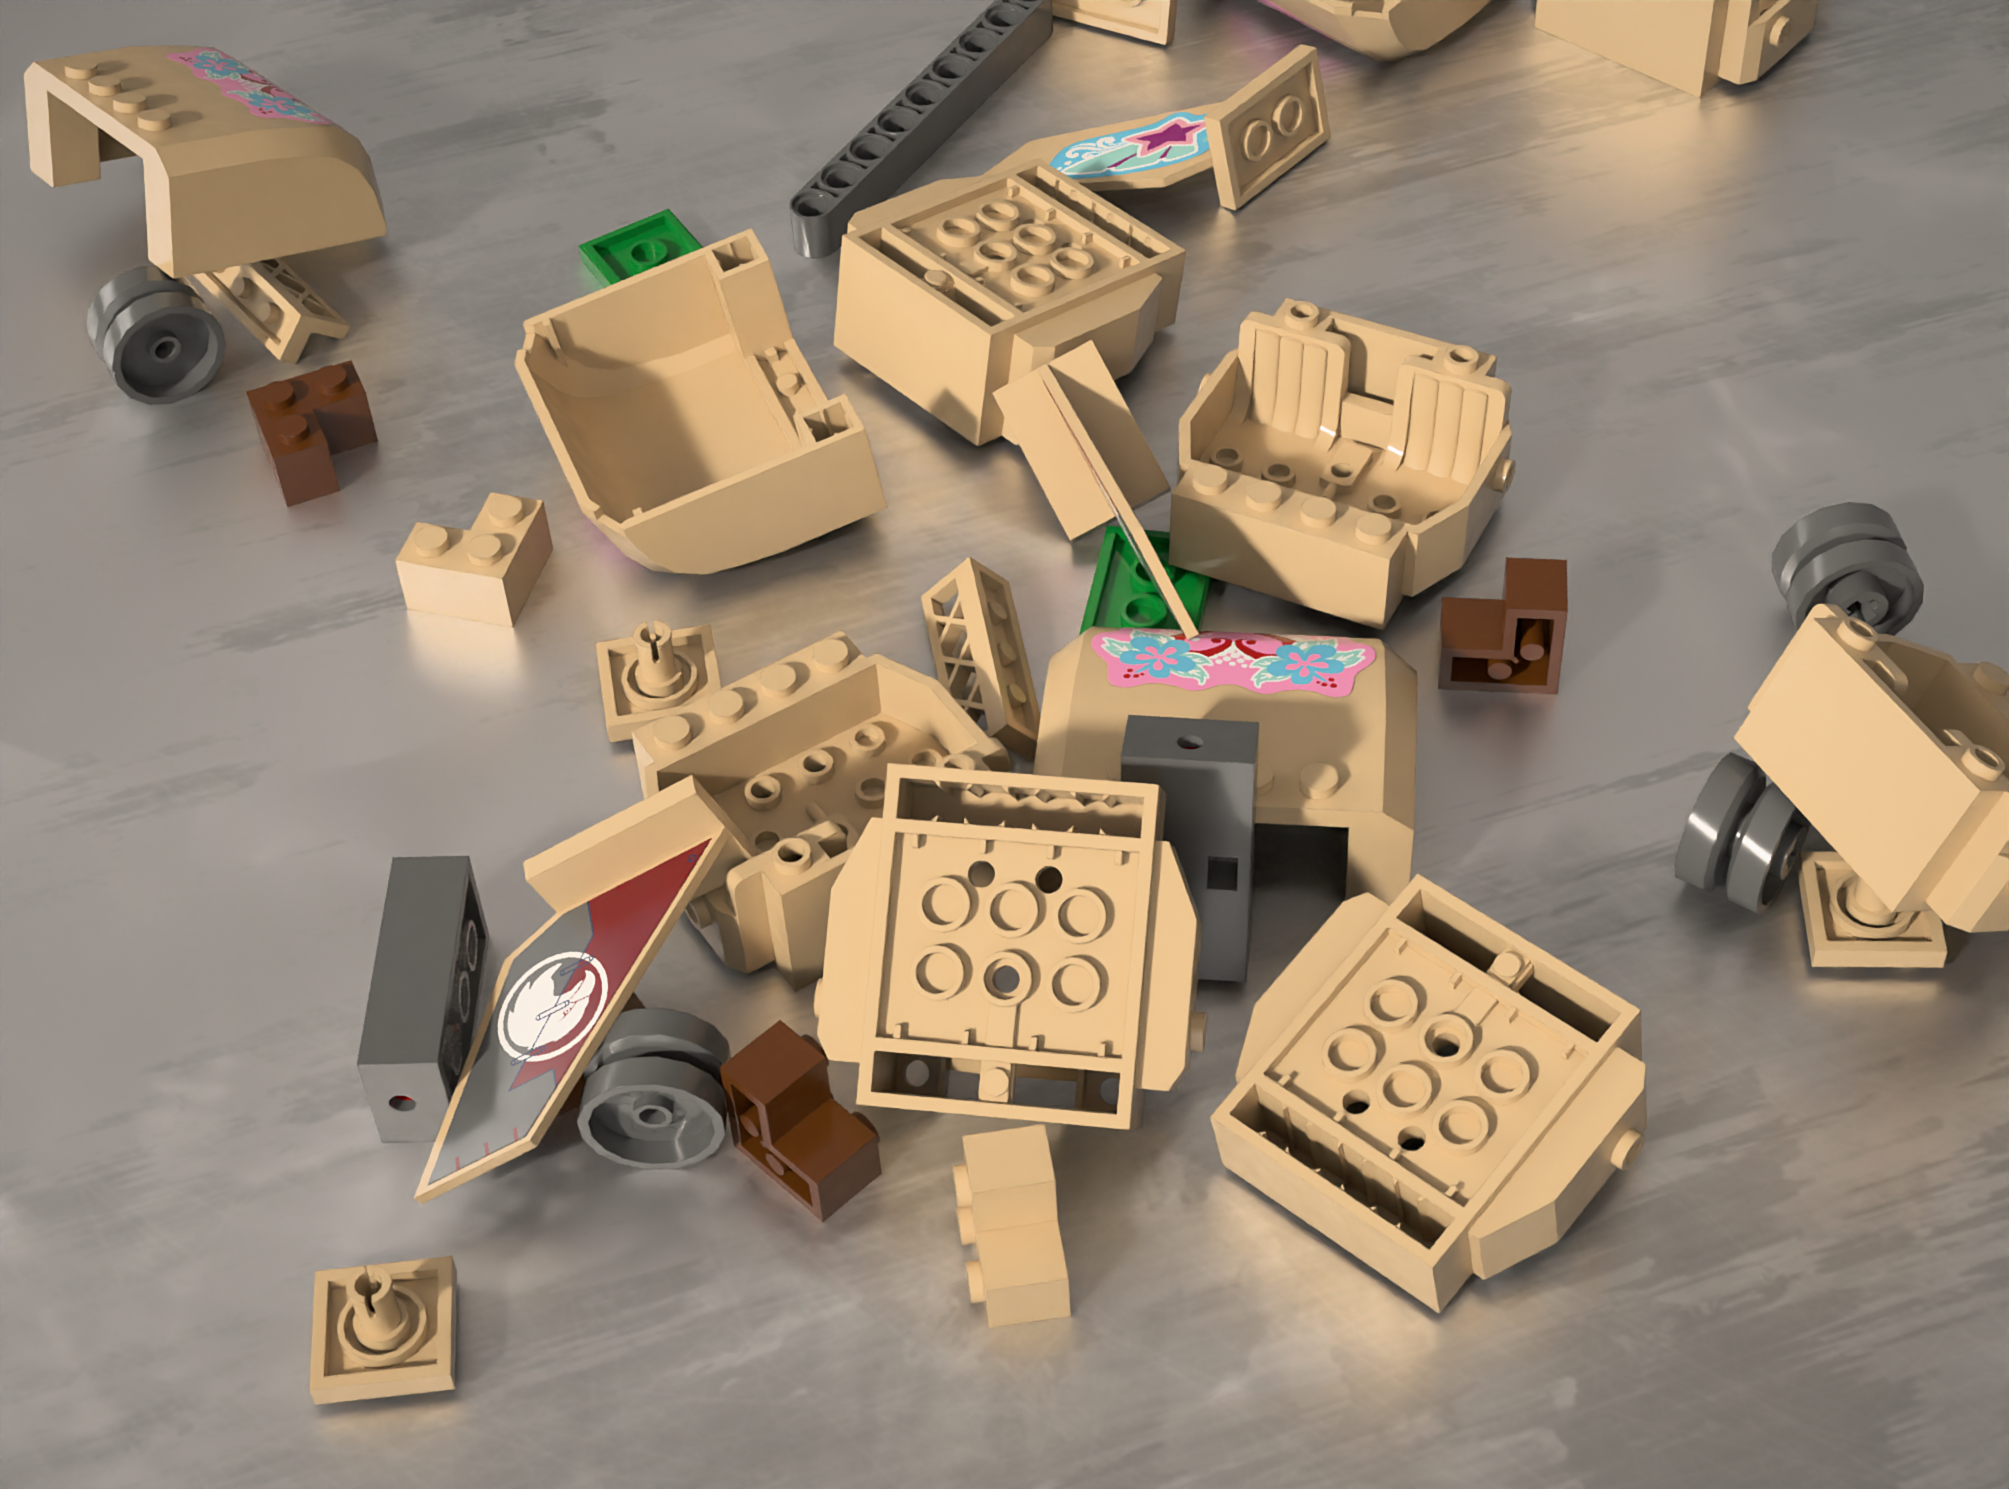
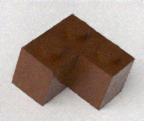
(309, 421)
(1507, 641)
(793, 1125)

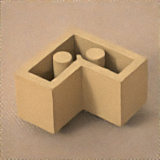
(481, 570)
(1012, 1219)

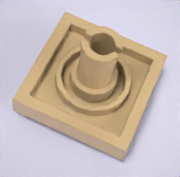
(654, 674)
(1854, 927)
(383, 1330)

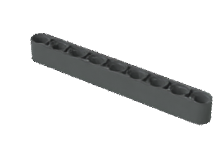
(917, 122)

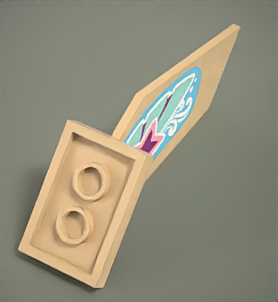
(1244, 138)

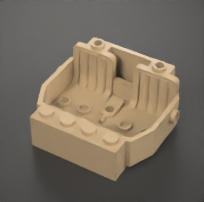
(1683, 40)
(993, 280)
(1339, 462)
(765, 738)
(1894, 763)
(1098, 962)
(1510, 1124)

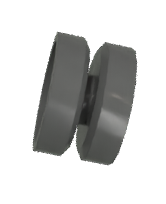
(155, 335)
(1851, 560)
(1741, 835)
(656, 1090)

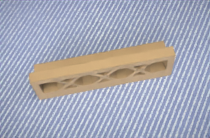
(274, 306)
(991, 650)

